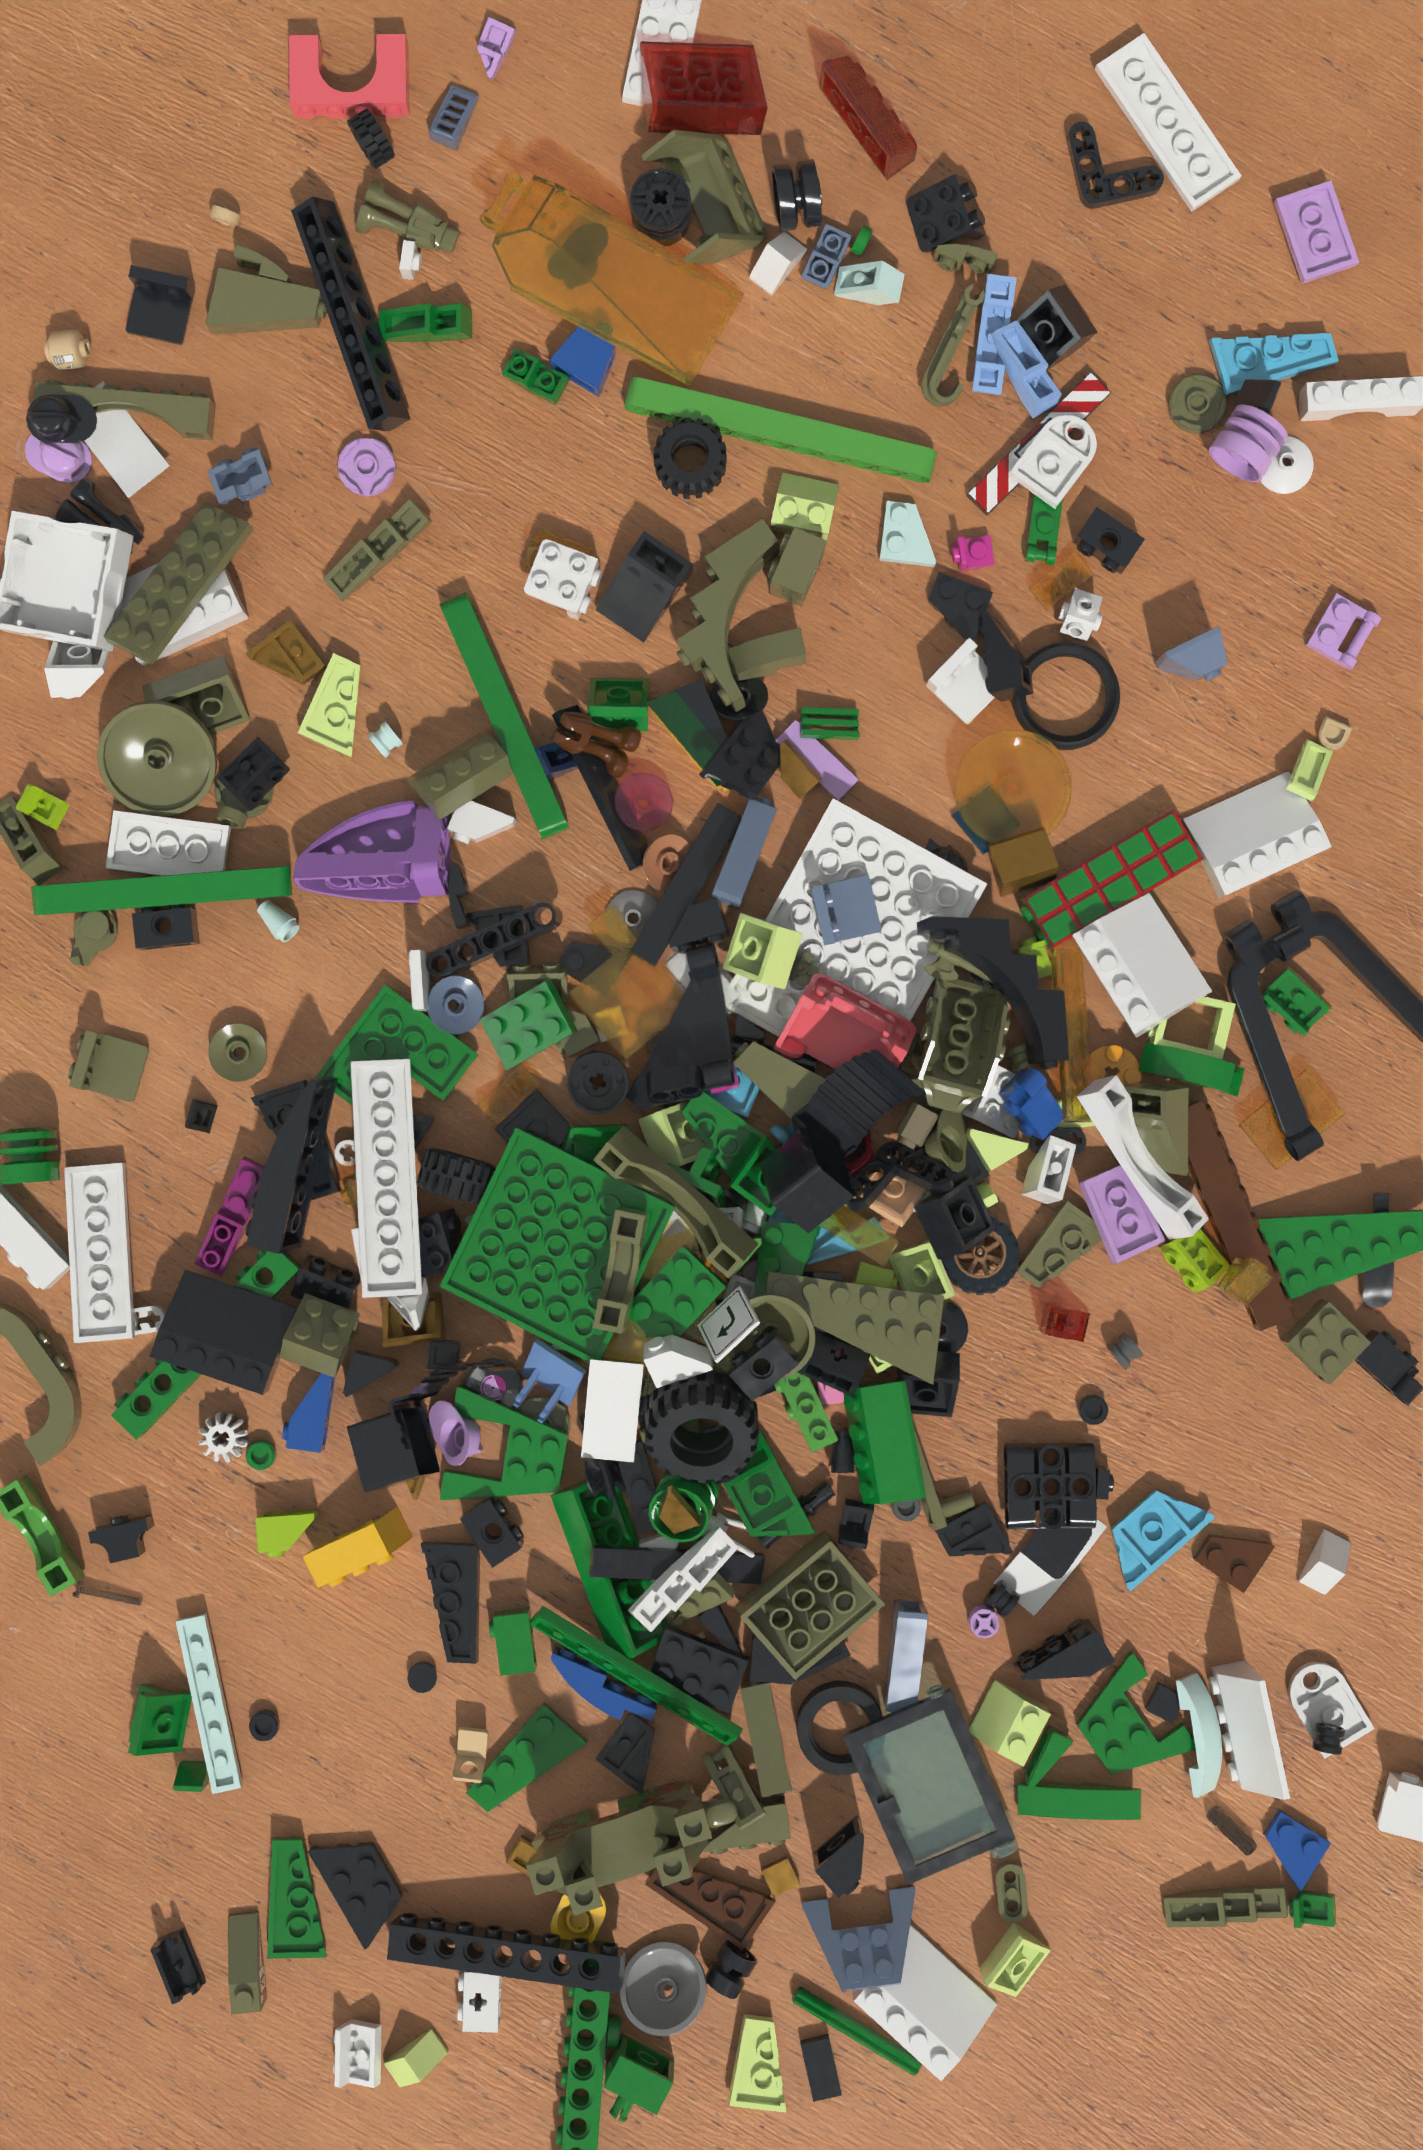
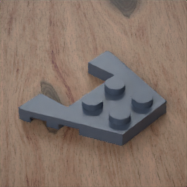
(866, 1954)

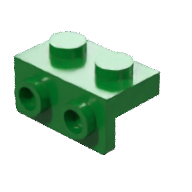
(1295, 1001)

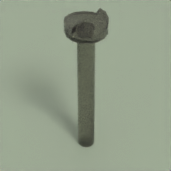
(105, 1594)

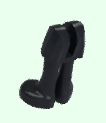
(84, 494)

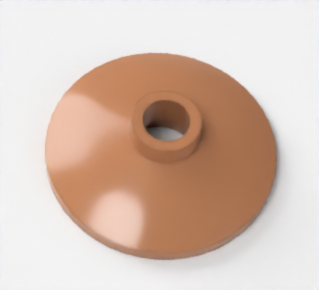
(674, 851)

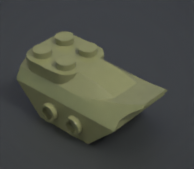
(962, 1043)

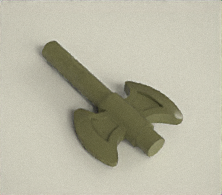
(944, 965)

